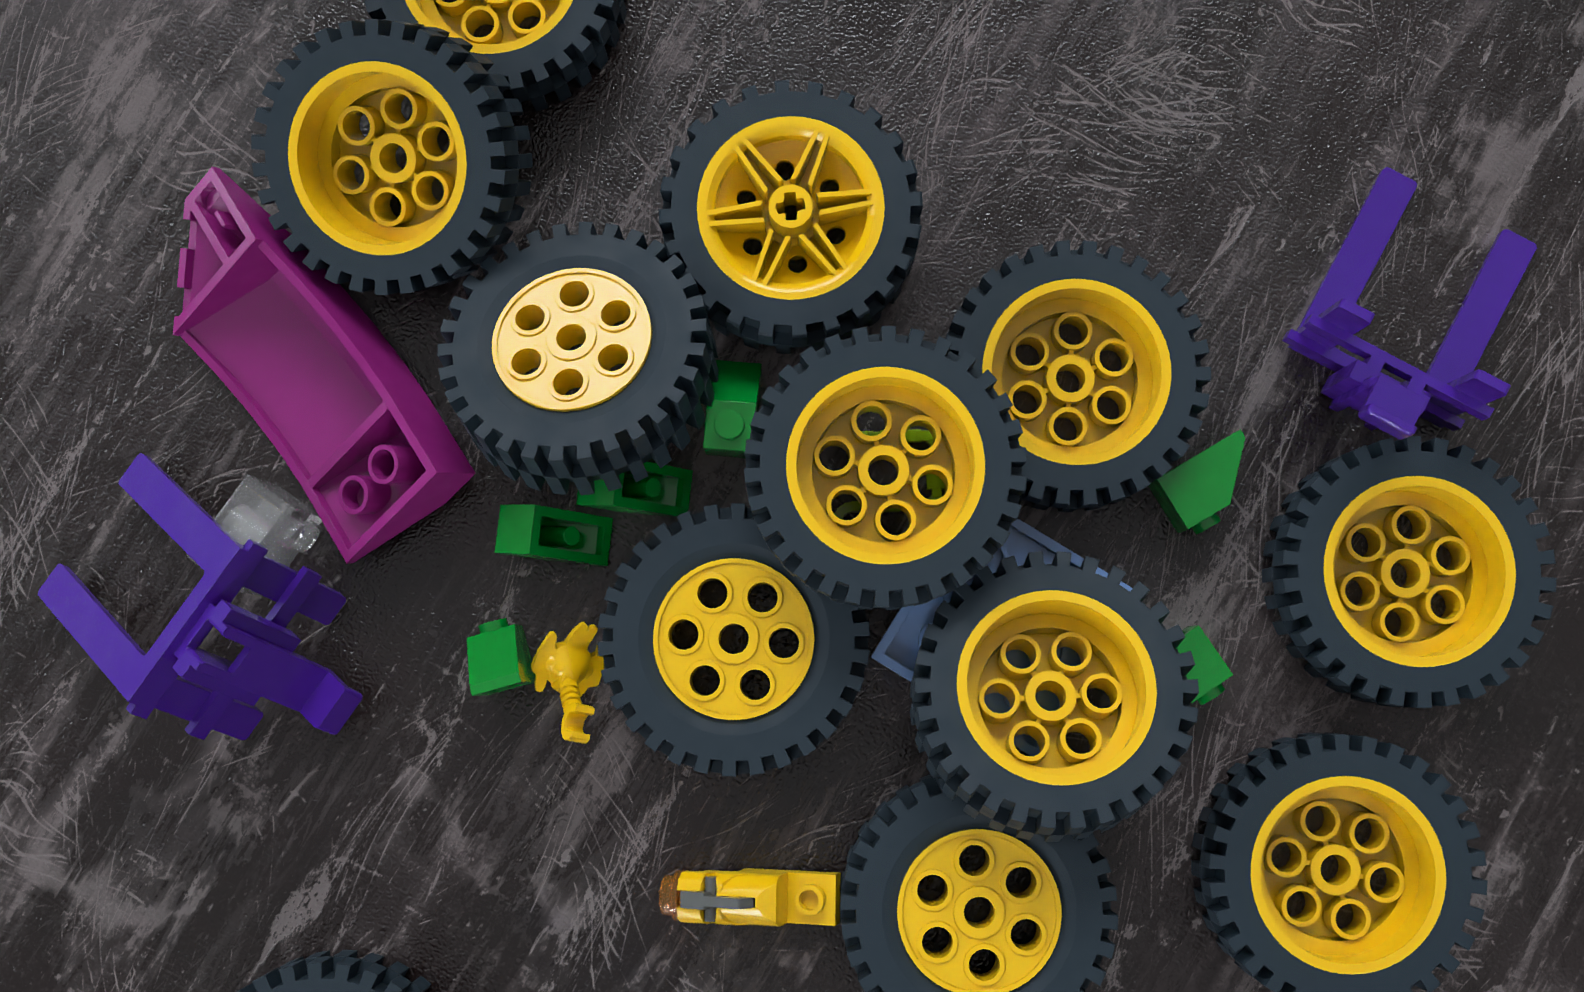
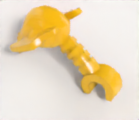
(571, 672)

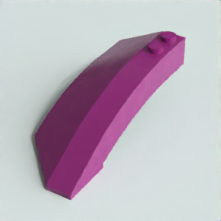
(312, 373)

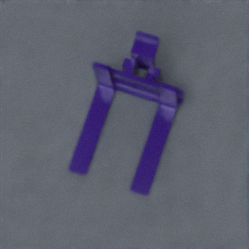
(1450, 382)
(210, 688)

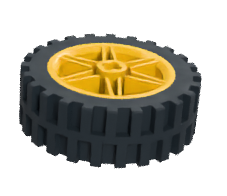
(823, 142)

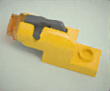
(752, 897)

